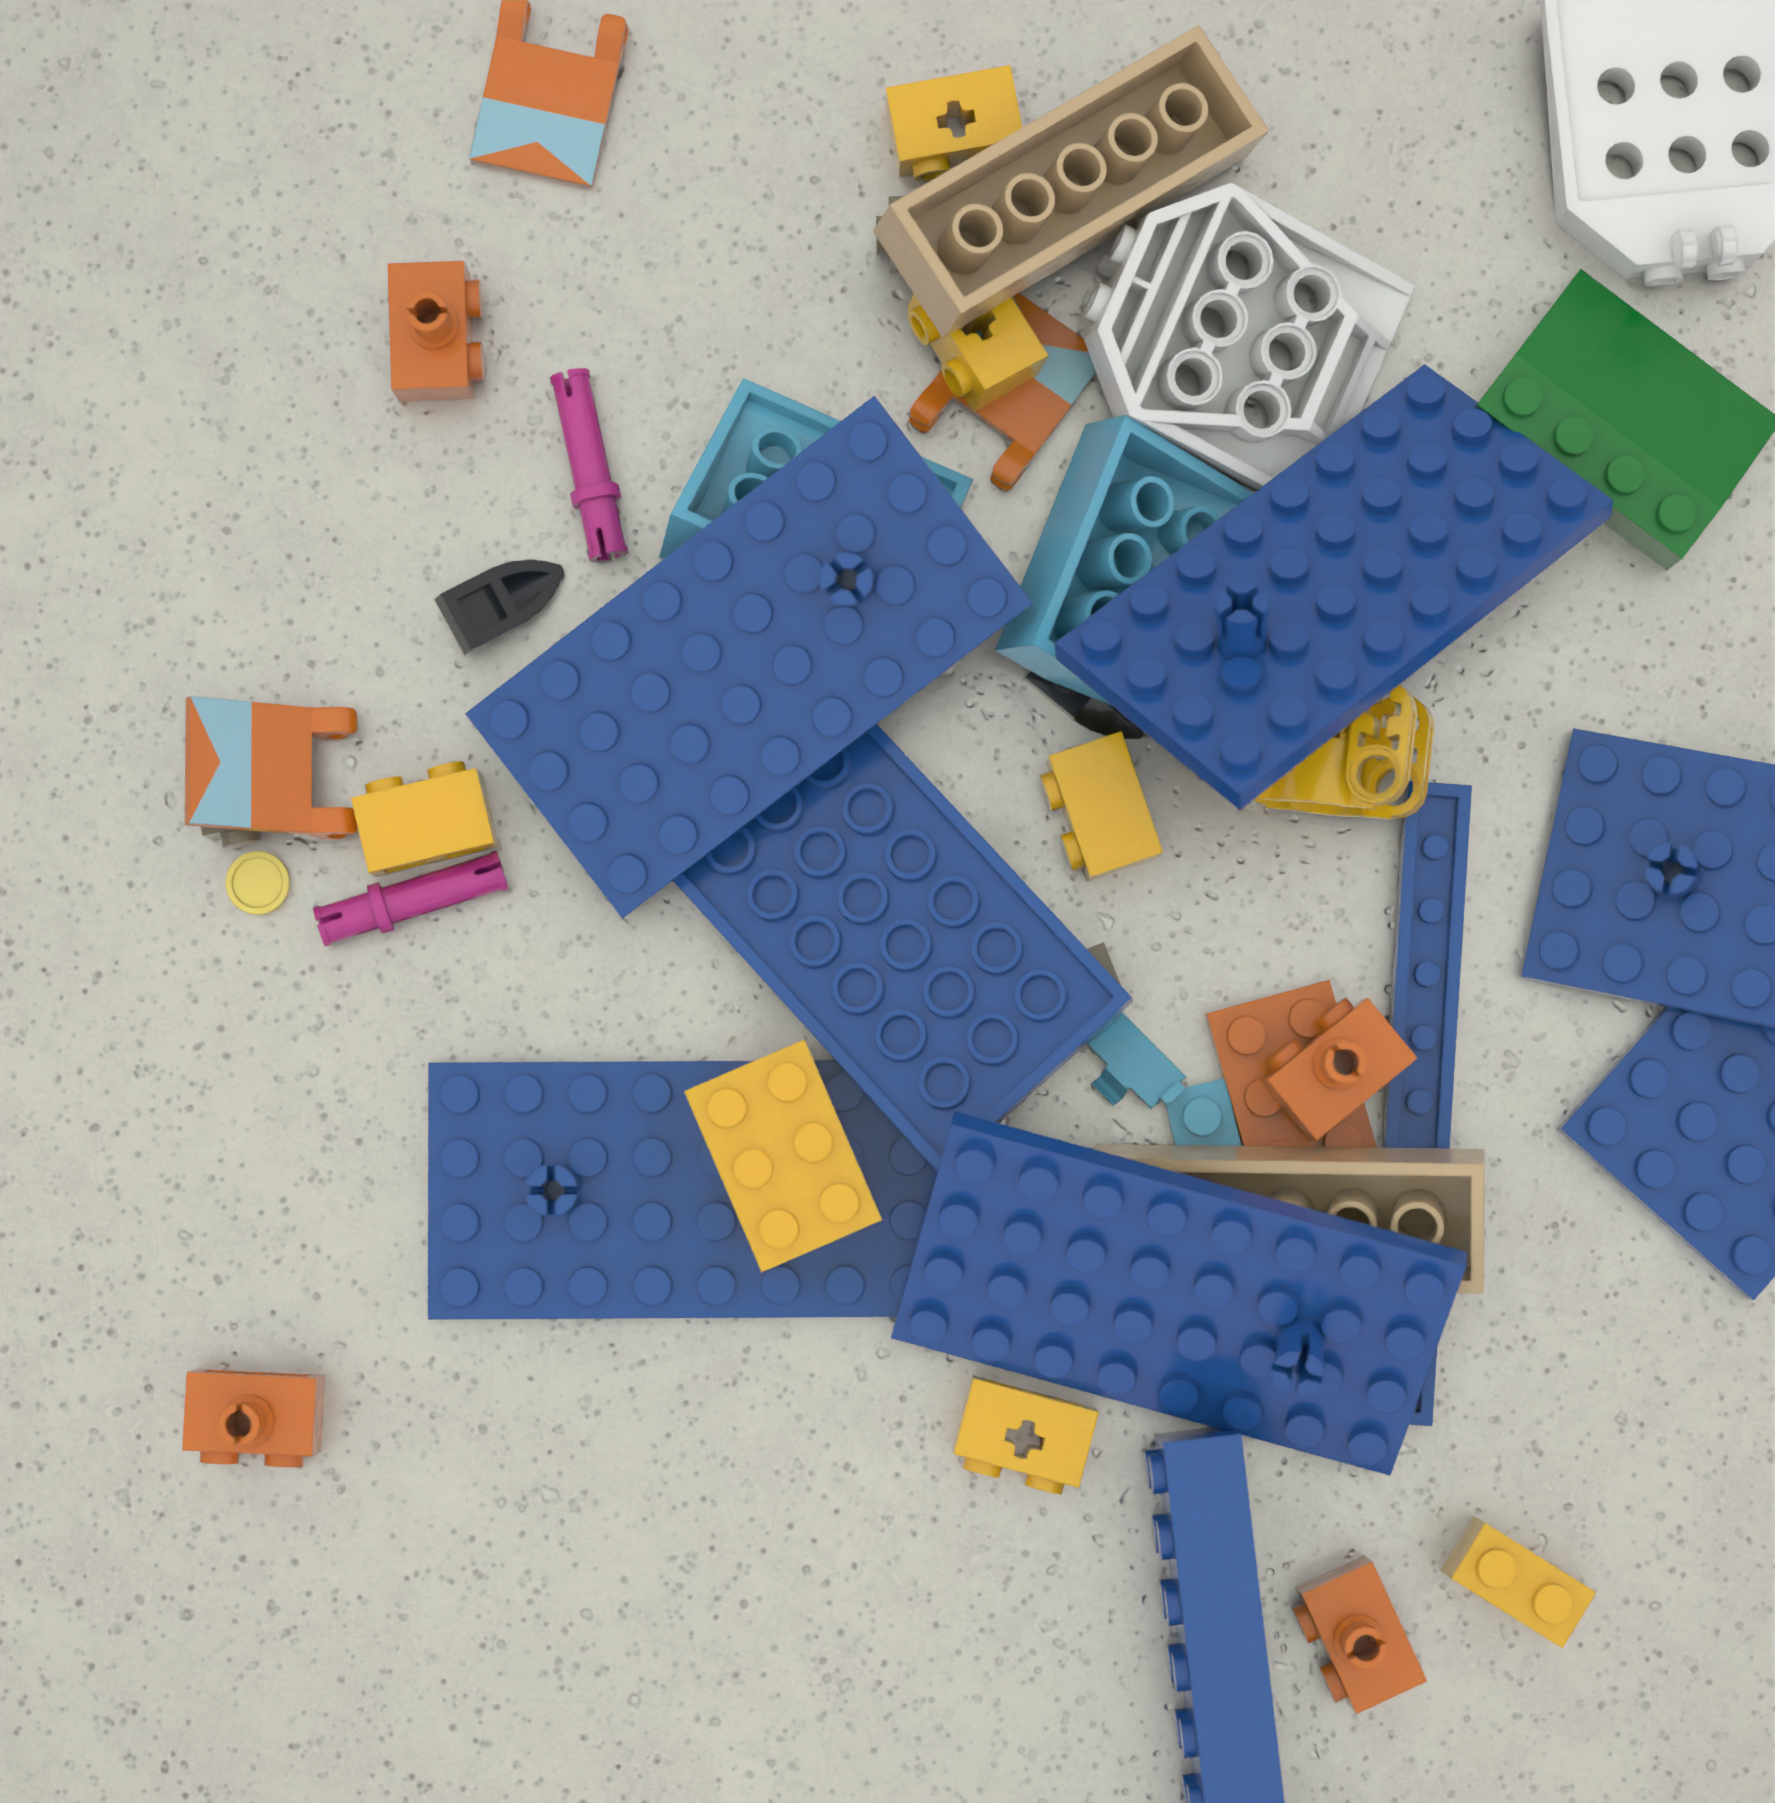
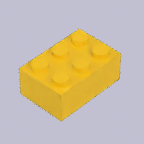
(783, 1155)

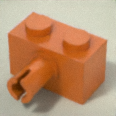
(433, 331)
(1337, 1067)
(253, 1415)
(1359, 1635)

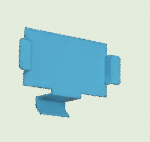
(1135, 1065)

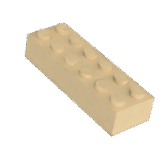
(1069, 181)
(1402, 1190)

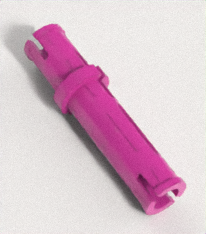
(594, 490)
(409, 898)

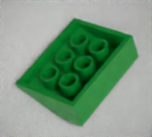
(1631, 417)

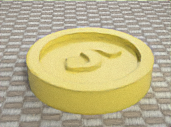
(258, 883)

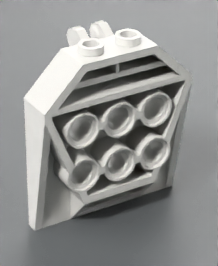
(1663, 218)
(1151, 324)

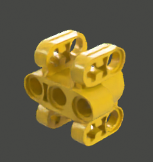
(1348, 769)

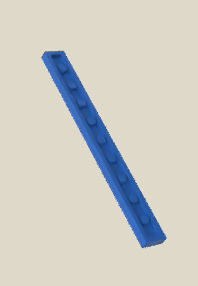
(1428, 983)

